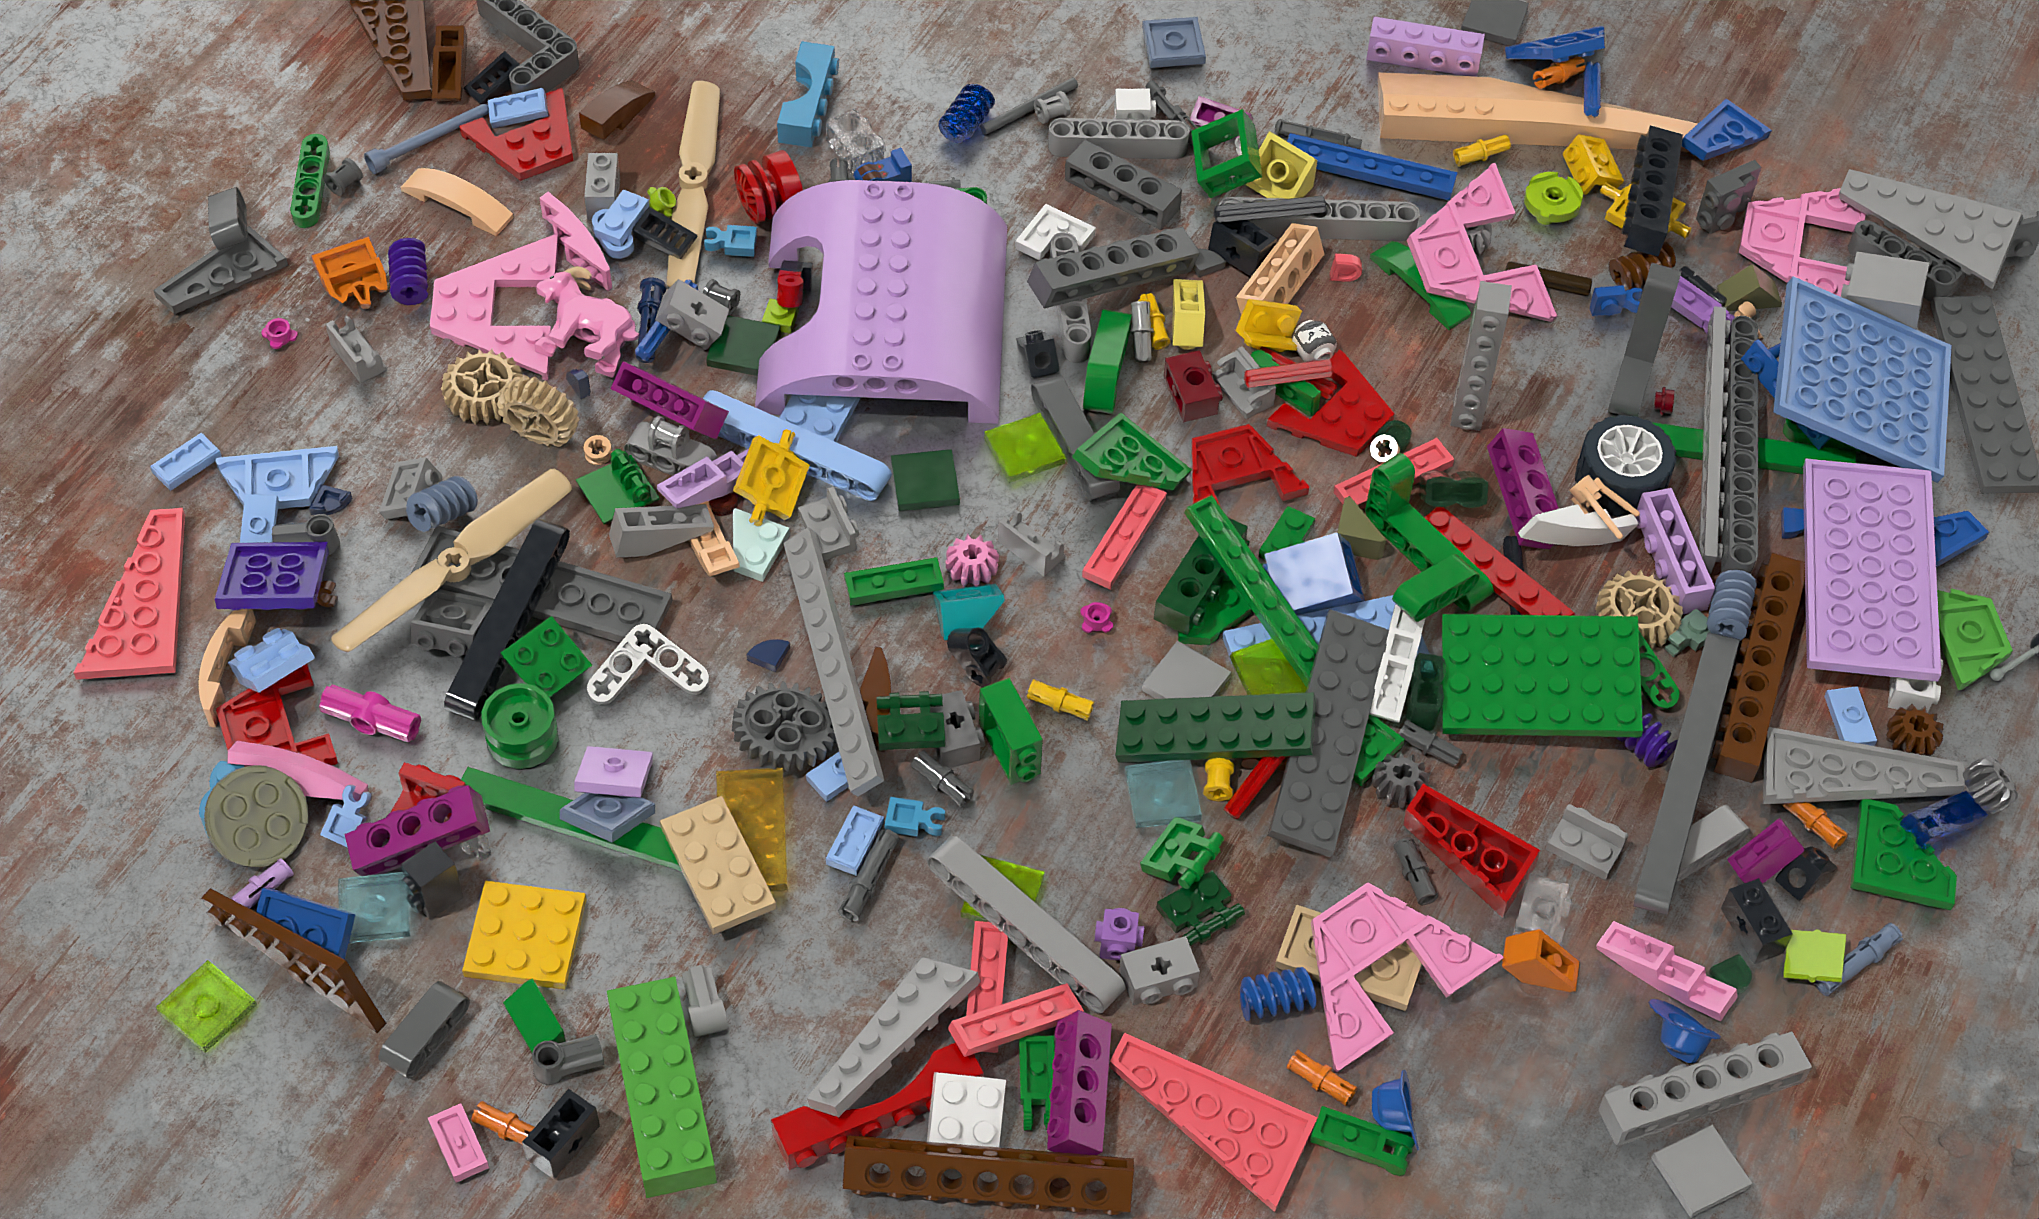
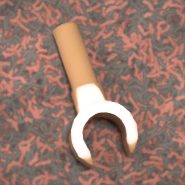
(1747, 309)

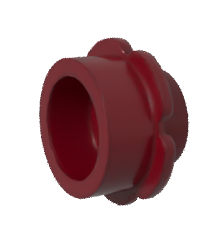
(1664, 401)

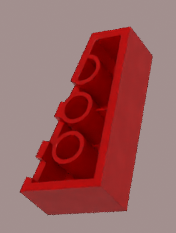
(1475, 849)

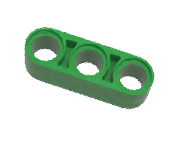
(1435, 587)

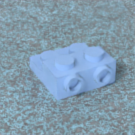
(269, 660)

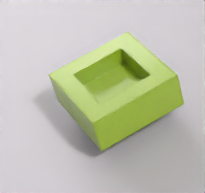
(780, 316)

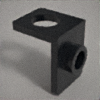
(1037, 342)
(1813, 863)

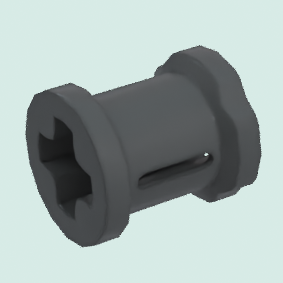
(343, 176)
(722, 295)

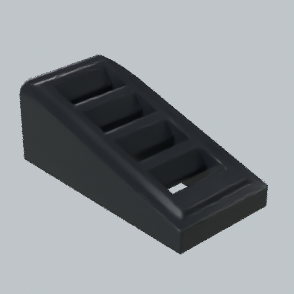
(499, 67)
(652, 217)

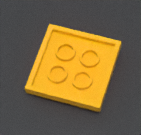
(524, 934)

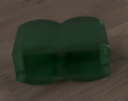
(1462, 487)
(1426, 691)

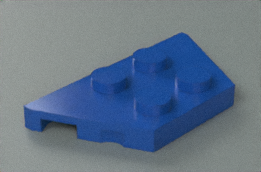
(1560, 46)

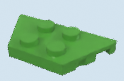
(1970, 635)

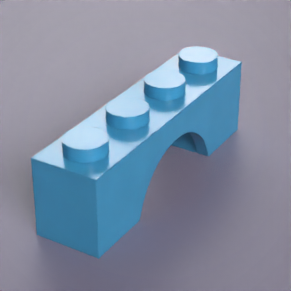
(800, 118)

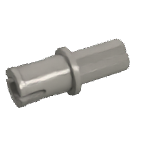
(1141, 330)

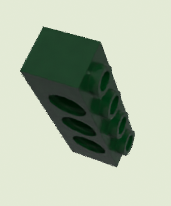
(1184, 612)

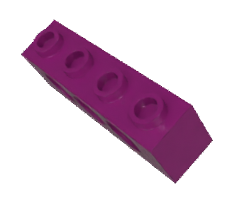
(669, 400)
(1522, 479)
(465, 823)
(1079, 1085)

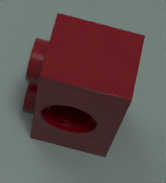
(1192, 386)

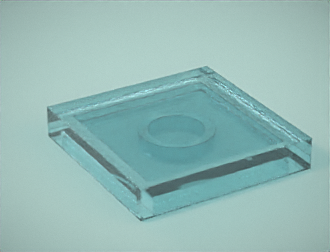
(1161, 792)
(378, 906)

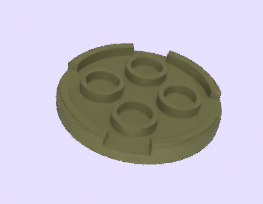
(256, 816)

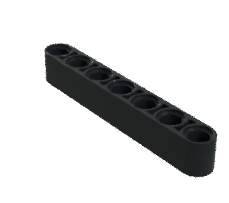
(507, 618)

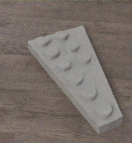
(1944, 224)
(1829, 769)

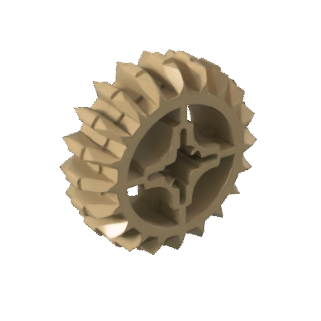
(475, 384)
(538, 411)
(1642, 598)

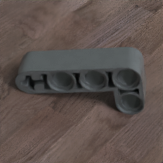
(1942, 275)

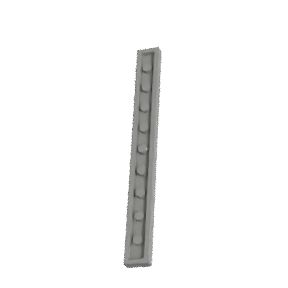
(1713, 448)
(833, 663)

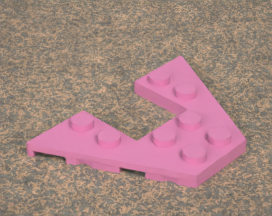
(1775, 232)
(1448, 259)
(466, 299)
(1362, 932)

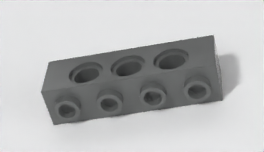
(1123, 184)

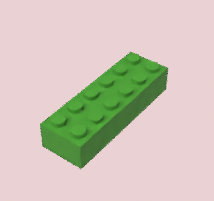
(661, 1087)

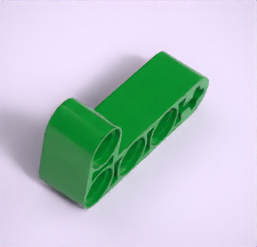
(1106, 361)

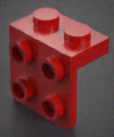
(422, 783)

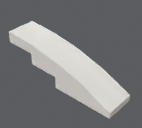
(1574, 528)
(1396, 666)

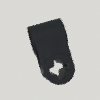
(976, 654)

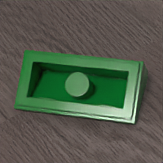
(533, 1016)

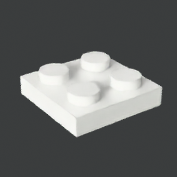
(966, 1110)

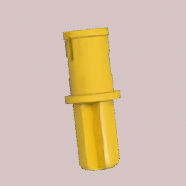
(1481, 150)
(1159, 338)

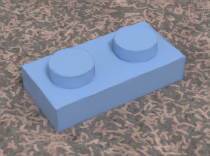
(621, 218)

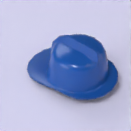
(1682, 1033)
(1394, 1106)

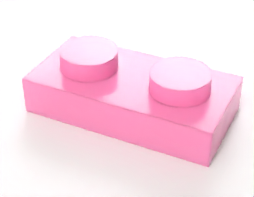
(458, 1143)

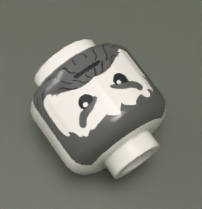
(1314, 341)

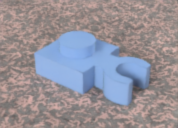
(346, 817)

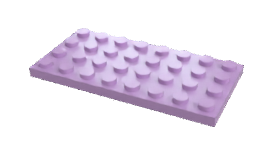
(1870, 570)

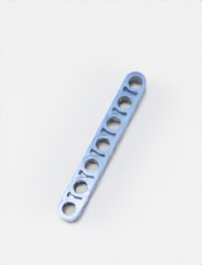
(827, 459)

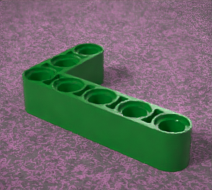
(1408, 530)

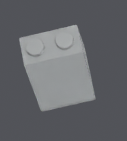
(1887, 286)

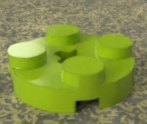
(1551, 210)

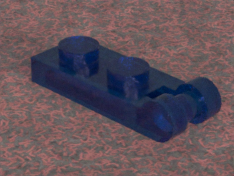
(1943, 819)

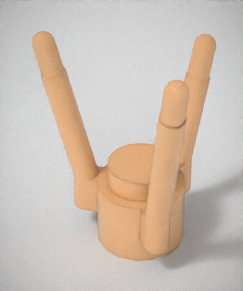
(1587, 492)

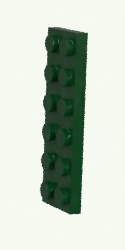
(1216, 727)

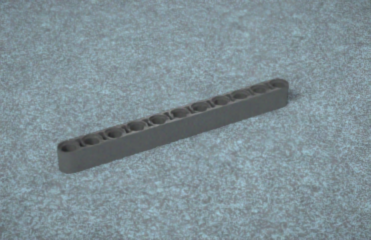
(1741, 454)
(1686, 774)

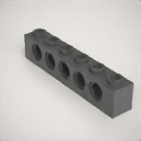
(1112, 267)

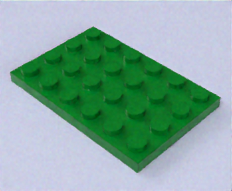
(1541, 675)

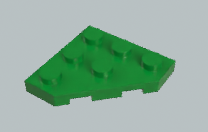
(1130, 455)
(1225, 612)
(1892, 862)

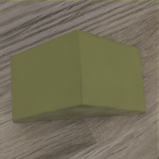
(1750, 286)
(1360, 532)

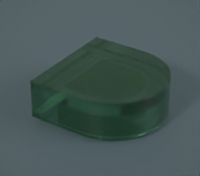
(1399, 431)
(1733, 973)

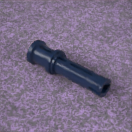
(648, 299)

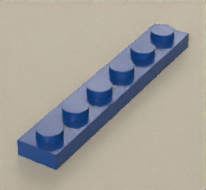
(1378, 167)

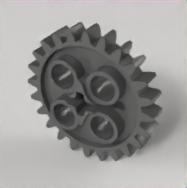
(783, 726)

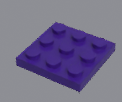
(272, 575)

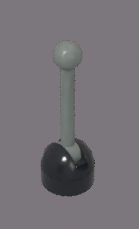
(1997, 674)

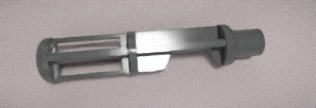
(1172, 112)
(1284, 128)

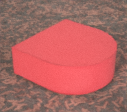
(1345, 268)

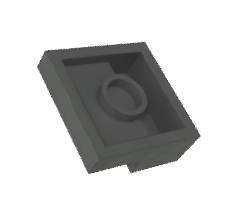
(1726, 196)
(449, 622)

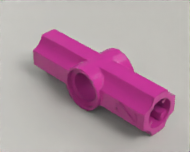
(370, 713)

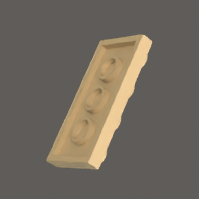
(717, 865)
(1385, 981)

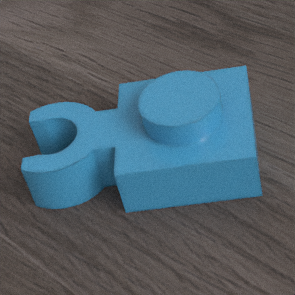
(735, 241)
(908, 816)

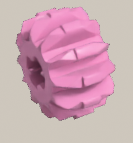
(972, 560)

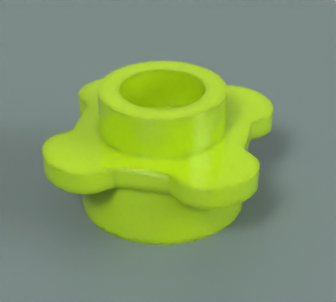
(662, 200)

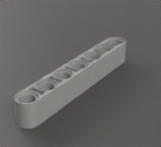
(1347, 219)
(1026, 924)

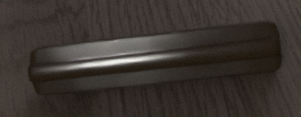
(1559, 280)

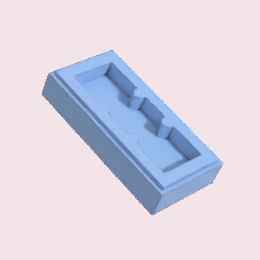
(517, 108)
(185, 461)
(258, 518)
(1850, 716)
(828, 777)
(854, 840)

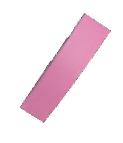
(579, 244)
(311, 775)
(1661, 968)

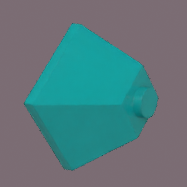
(966, 607)

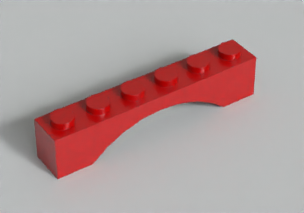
(810, 1134)

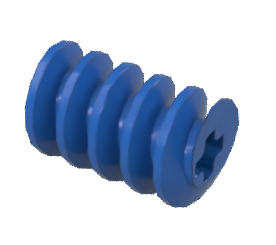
(1276, 991)

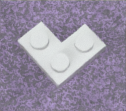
(1049, 221)

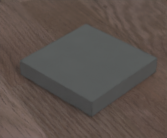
(1496, 19)

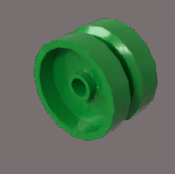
(520, 726)

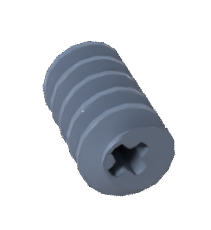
(441, 503)
(1731, 604)

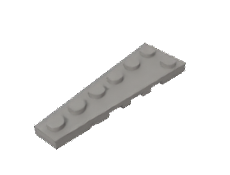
(904, 1015)

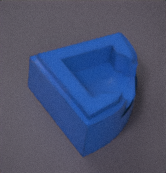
(1792, 522)

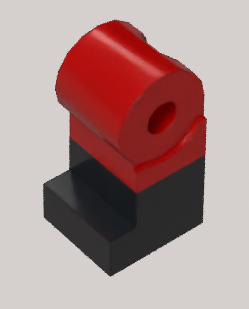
(792, 281)

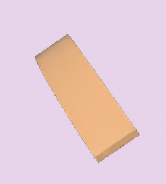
(460, 195)
(713, 550)
(232, 631)

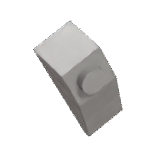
(653, 529)

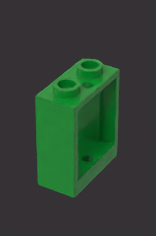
(1245, 167)
(1010, 731)

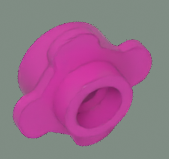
(278, 333)
(1099, 611)

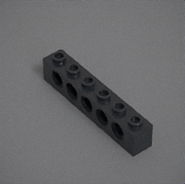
(1652, 190)

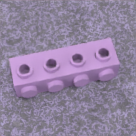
(1425, 47)
(1674, 549)

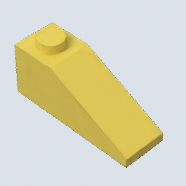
(1188, 313)

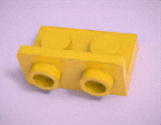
(1592, 163)
(1268, 325)

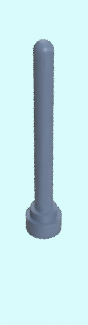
(379, 159)

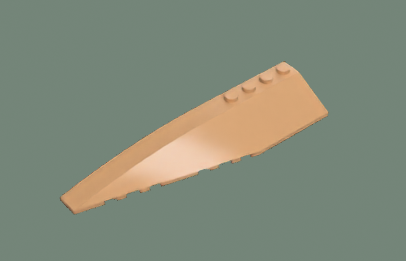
(1491, 107)

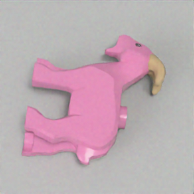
(586, 318)

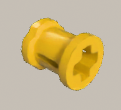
(1218, 779)

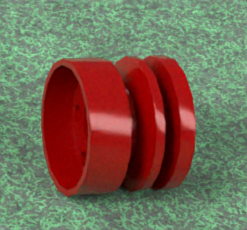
(766, 186)

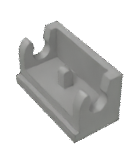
(355, 350)
(1231, 381)
(1029, 544)

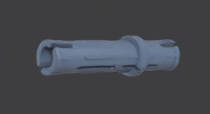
(1868, 951)

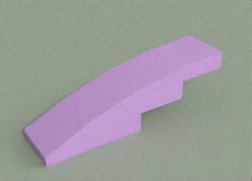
(703, 480)

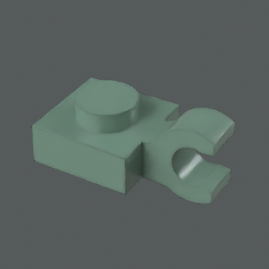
(1691, 633)

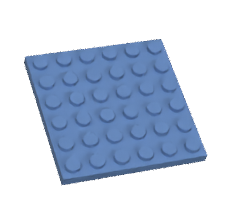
(1863, 379)

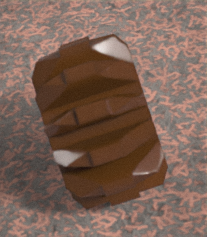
(1915, 731)

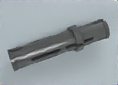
(863, 885)

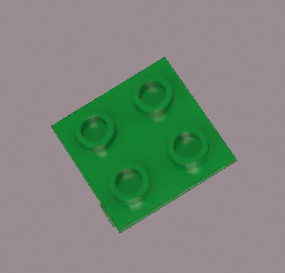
(617, 486)
(546, 657)

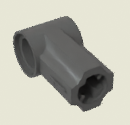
(316, 529)
(569, 1058)

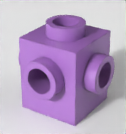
(1118, 933)

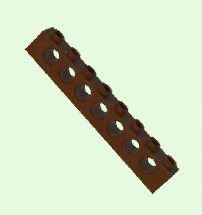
(1774, 621)
(974, 1160)

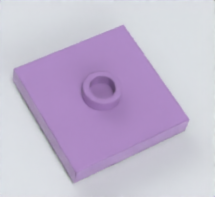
(613, 772)

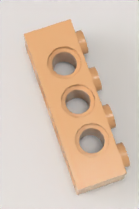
(1284, 267)

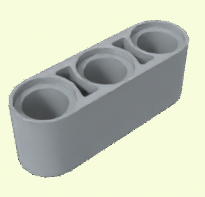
(1711, 839)

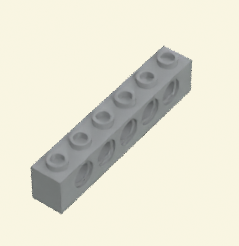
(1480, 355)
(1629, 1123)

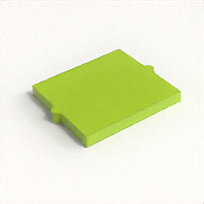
(1815, 956)

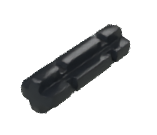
(1700, 283)

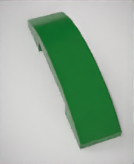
(1398, 259)

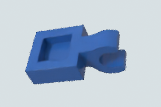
(1614, 298)

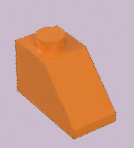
(1540, 961)

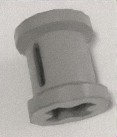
(1052, 107)

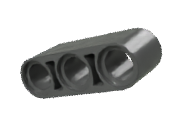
(227, 218)
(424, 1029)

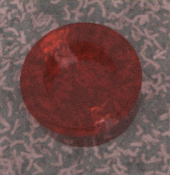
(724, 505)

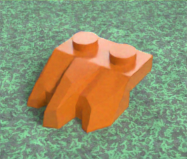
(351, 271)

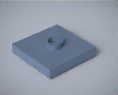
(1173, 42)
(607, 814)

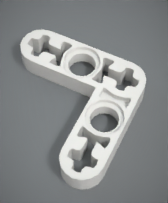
(640, 655)

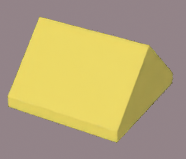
(1285, 169)

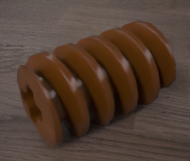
(1634, 268)

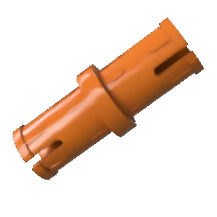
(1559, 72)
(1816, 821)
(1321, 1077)
(506, 1125)

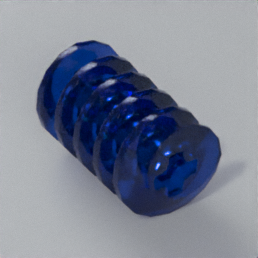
(966, 113)

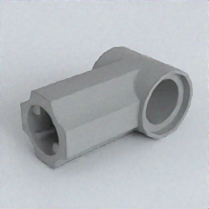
(705, 1008)

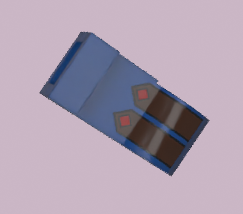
(894, 168)

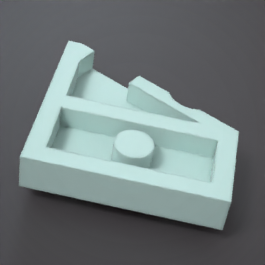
(756, 545)

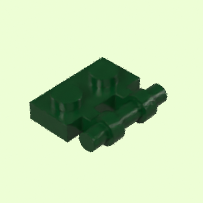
(910, 730)
(1188, 906)

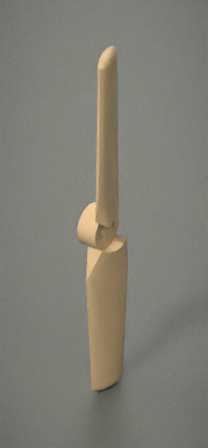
(697, 159)
(476, 542)

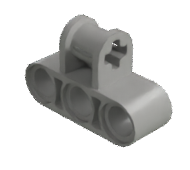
(666, 447)

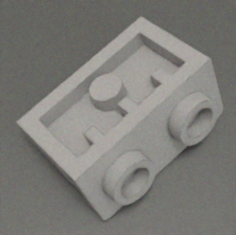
(406, 479)
(832, 526)
(1587, 841)

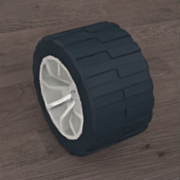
(1628, 458)

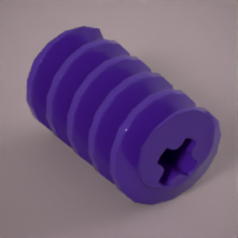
(408, 271)
(1652, 745)

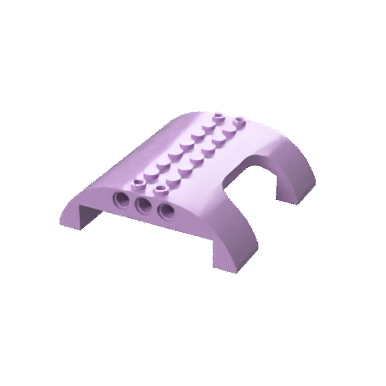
(903, 296)

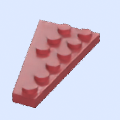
(142, 614)
(1236, 1125)

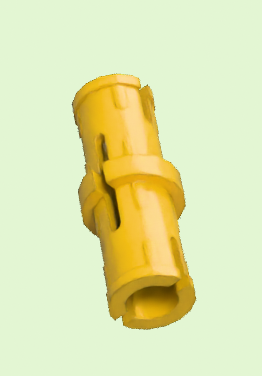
(1060, 699)

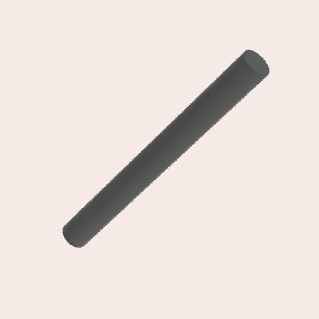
(1026, 107)

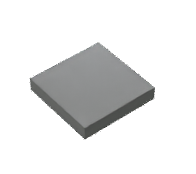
(1185, 675)
(1701, 1171)

